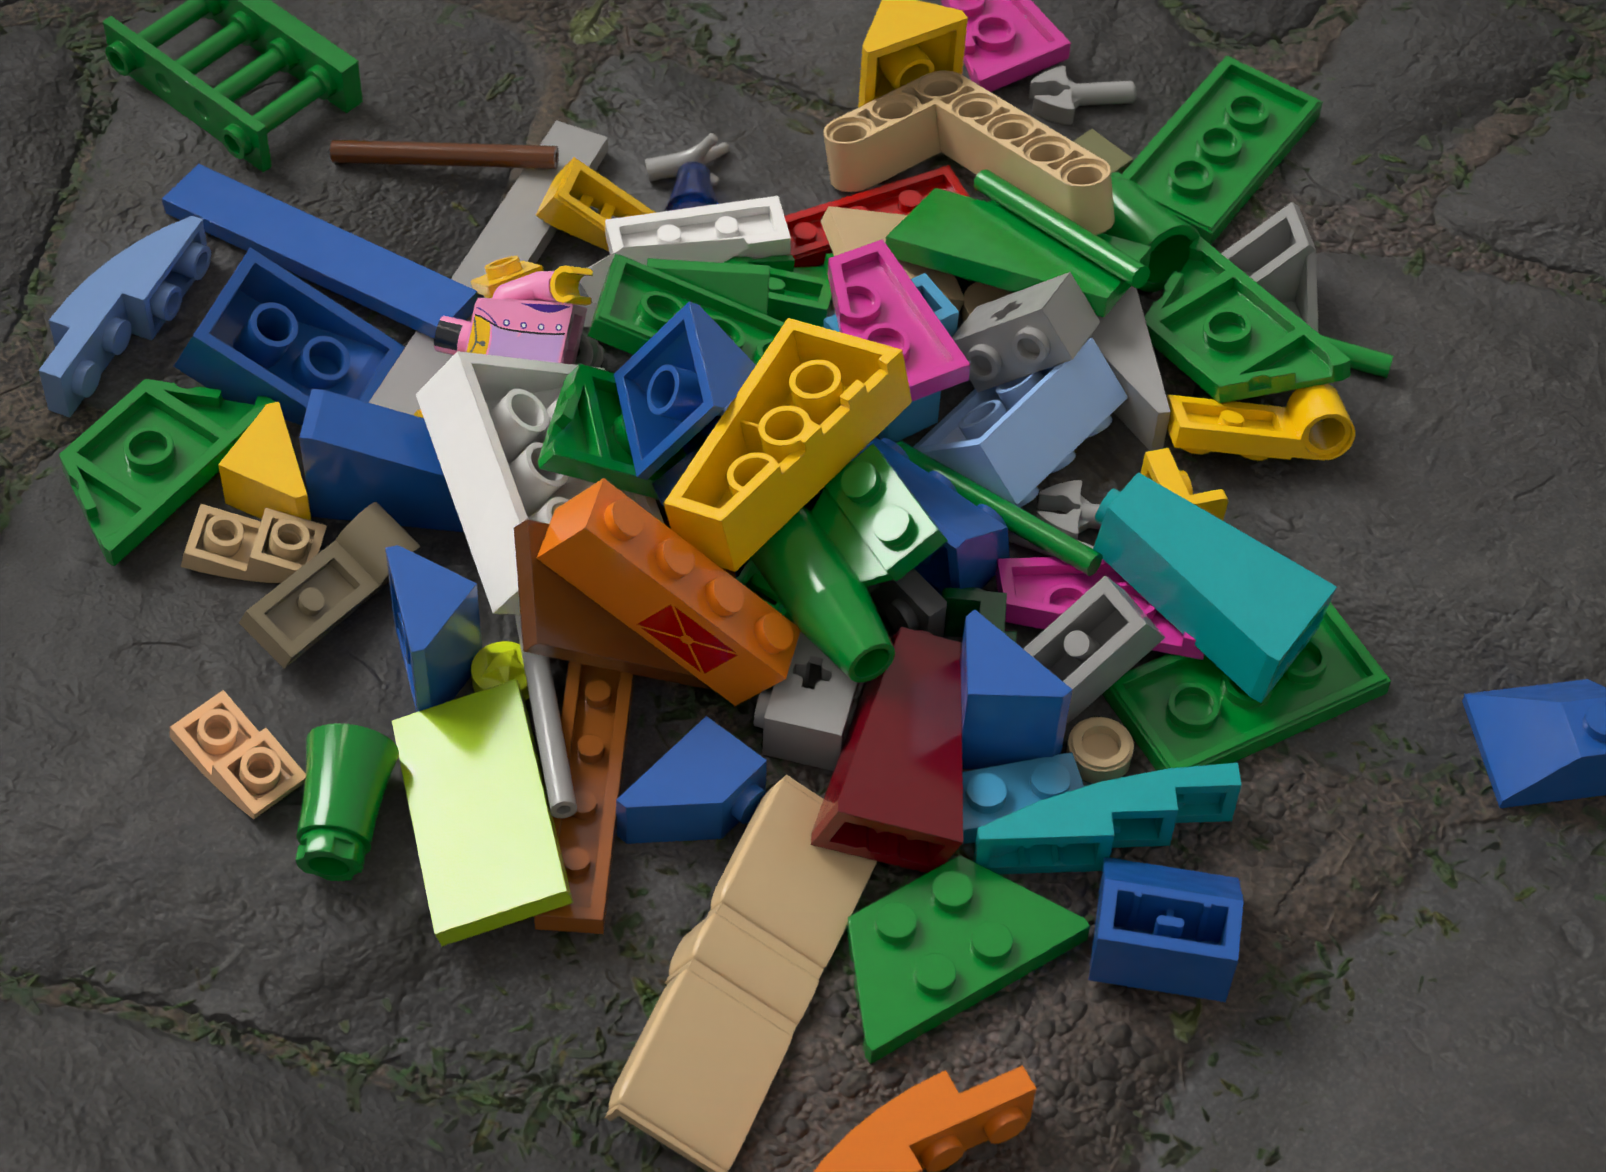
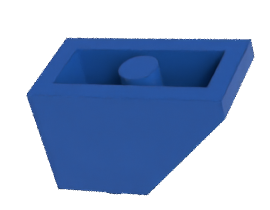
(694, 790)

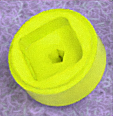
(497, 665)

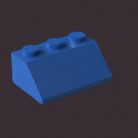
(973, 532)

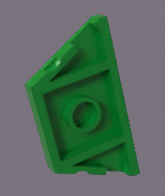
(1236, 333)
(590, 435)
(150, 458)
(947, 948)

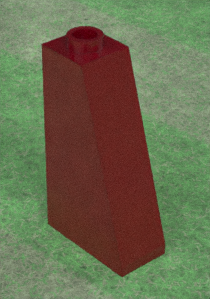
(901, 763)

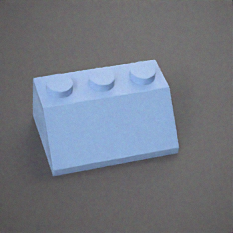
(1027, 426)

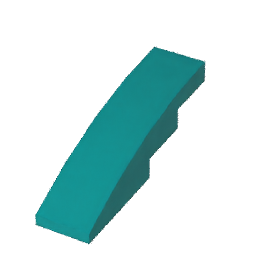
(1084, 824)

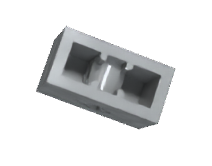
(1026, 332)
(808, 711)

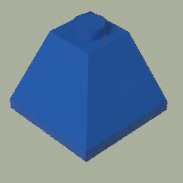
(1541, 741)

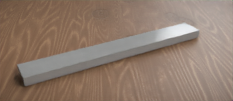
(510, 232)

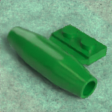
(825, 559)

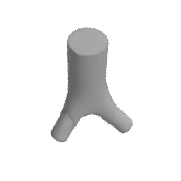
(667, 165)

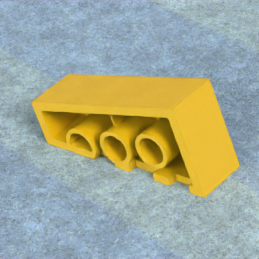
(785, 437)

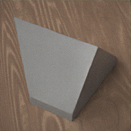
(1282, 261)

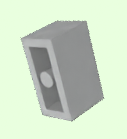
(1095, 642)

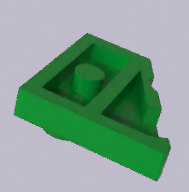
(795, 291)

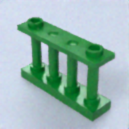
(266, 27)

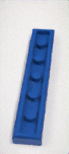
(320, 251)

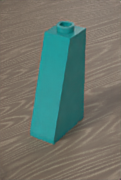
(1213, 581)

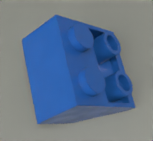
(1166, 929)

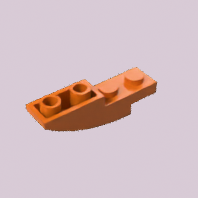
(935, 1125)

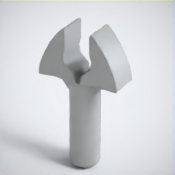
(1058, 97)
(1068, 499)

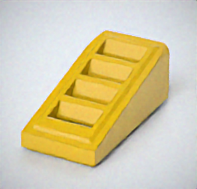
(573, 193)

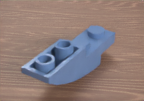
(121, 298)

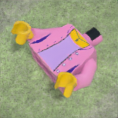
(524, 319)

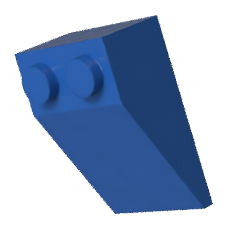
(282, 341)

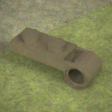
(327, 586)

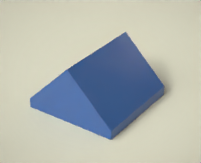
(678, 386)
(434, 625)
(1008, 700)

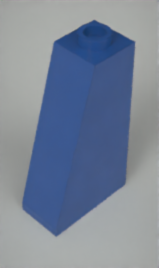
(370, 455)

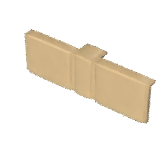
(741, 984)

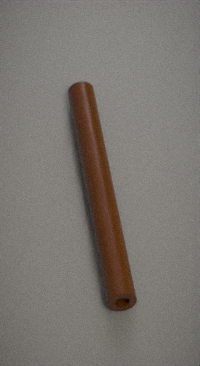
(444, 154)

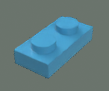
(1012, 786)

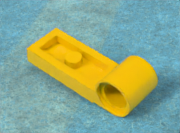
(1264, 430)

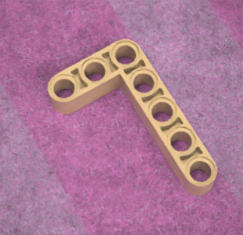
(977, 131)

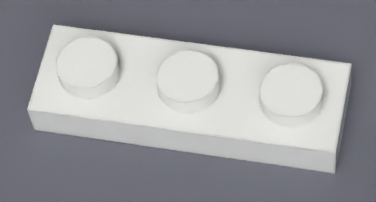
(756, 220)

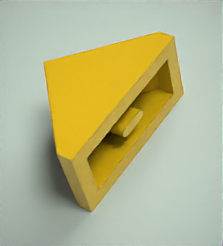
(264, 469)

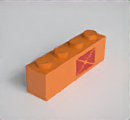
(669, 592)

